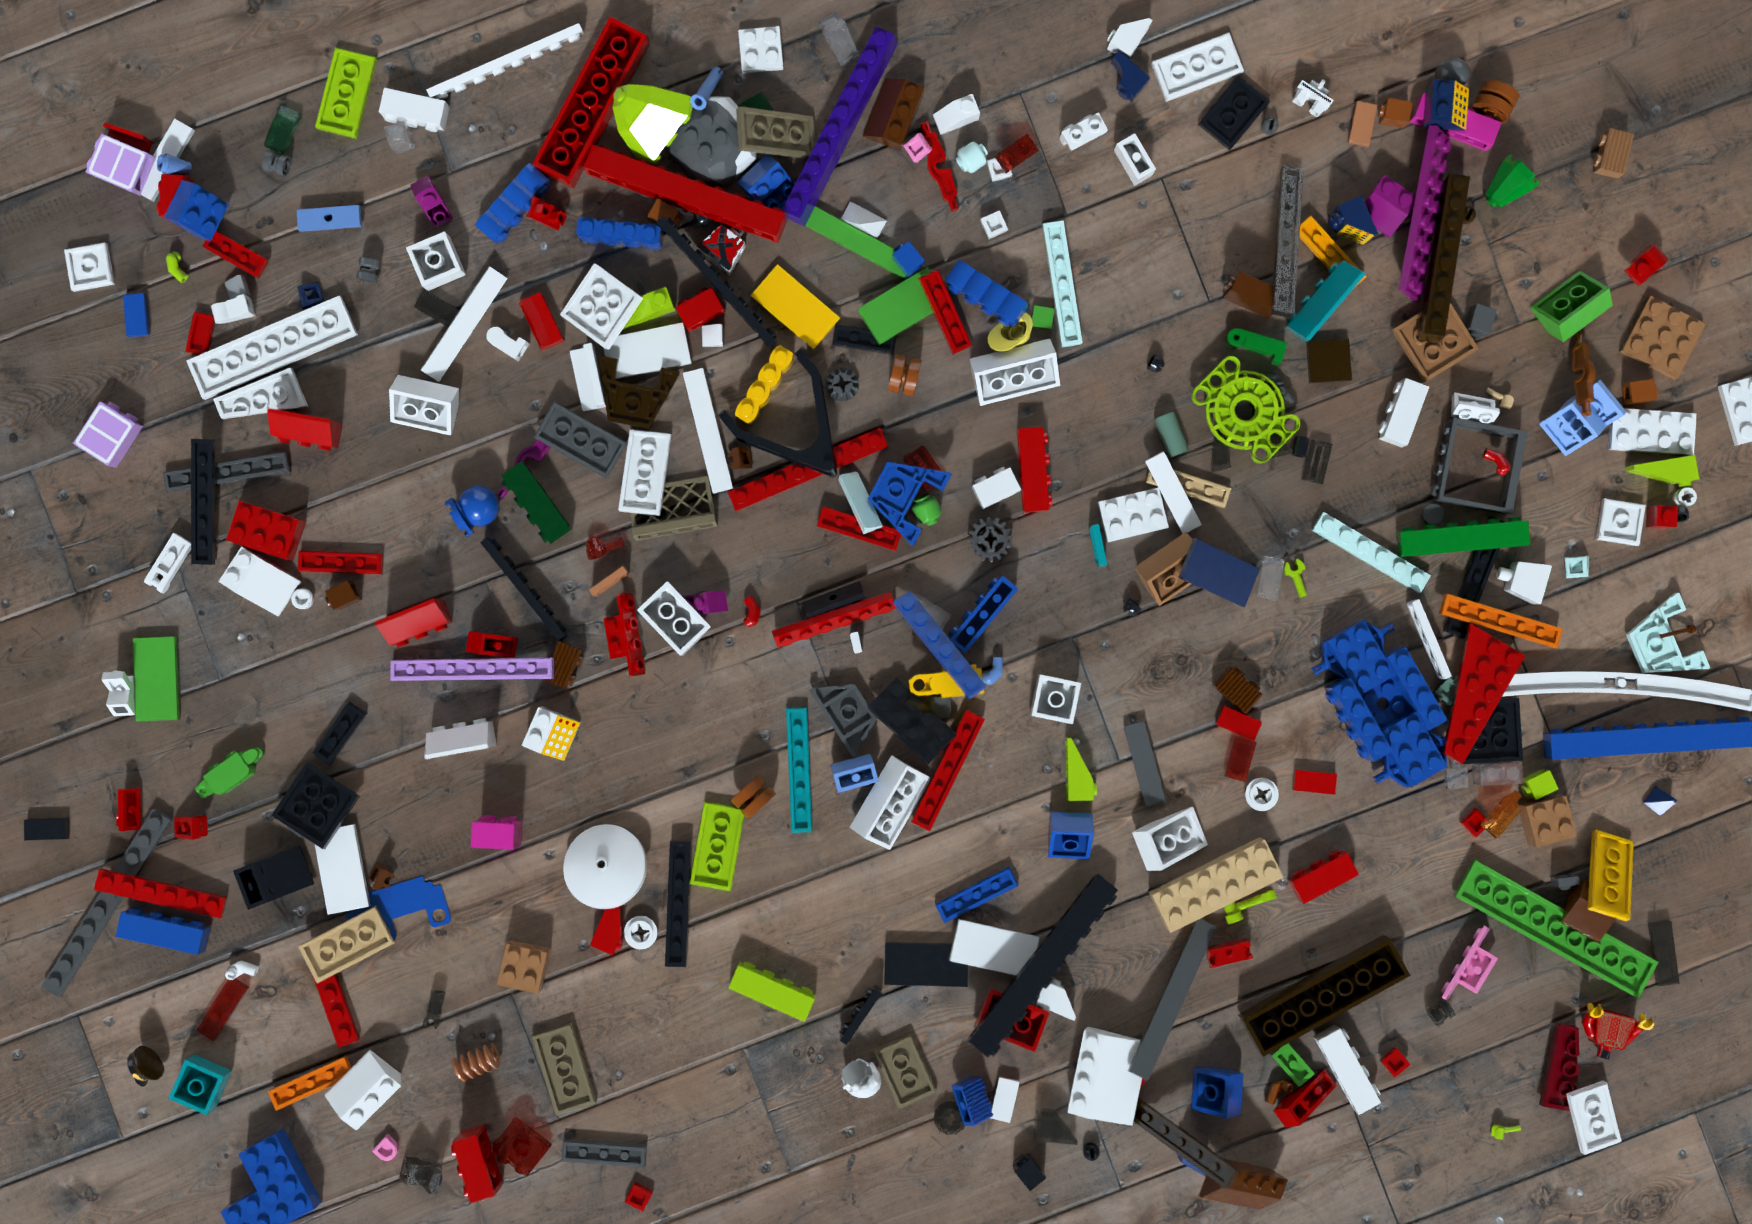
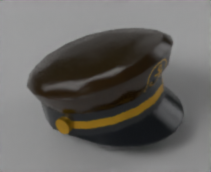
(145, 1065)

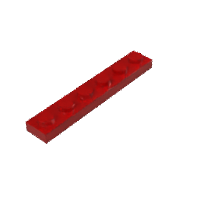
(834, 619)
(947, 770)
(160, 893)

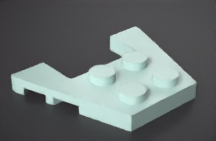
(1658, 653)

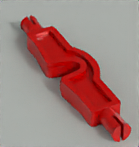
(944, 176)

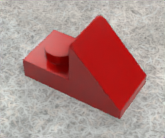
(190, 827)

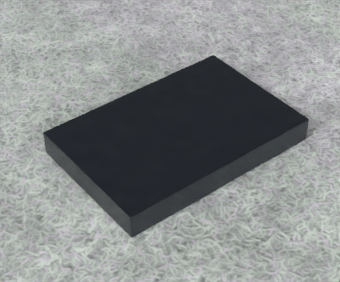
(1234, 113)

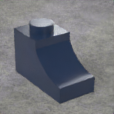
(1131, 77)

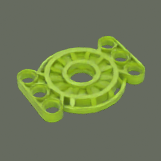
(1265, 418)

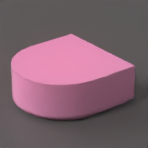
(386, 1149)

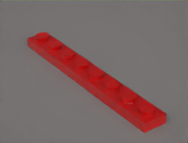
(797, 474)

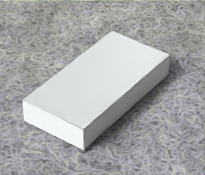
(1004, 1098)

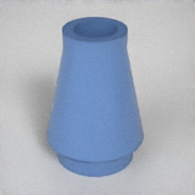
(172, 165)

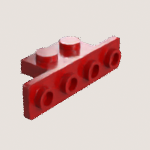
(624, 636)

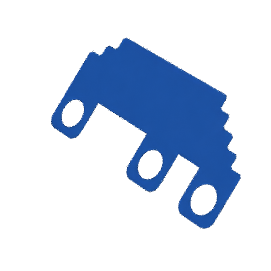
(406, 899)

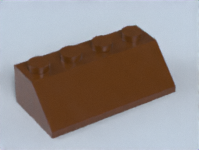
(1251, 1188)

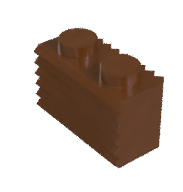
(565, 663)
(1237, 689)

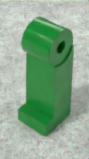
(1257, 343)

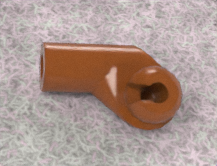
(1277, 1088)

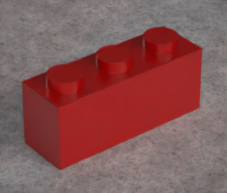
(1322, 876)

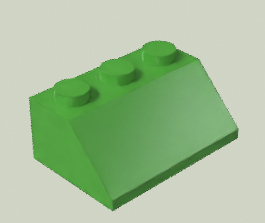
(1572, 305)

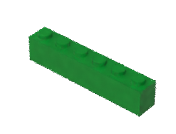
(1463, 538)

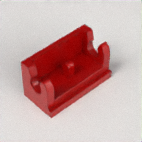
(1228, 952)

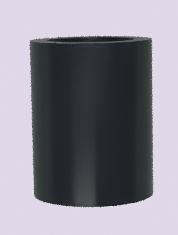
(1300, 446)

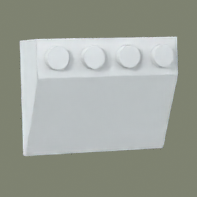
(1102, 1082)

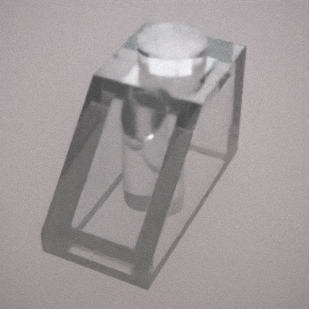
(838, 38)

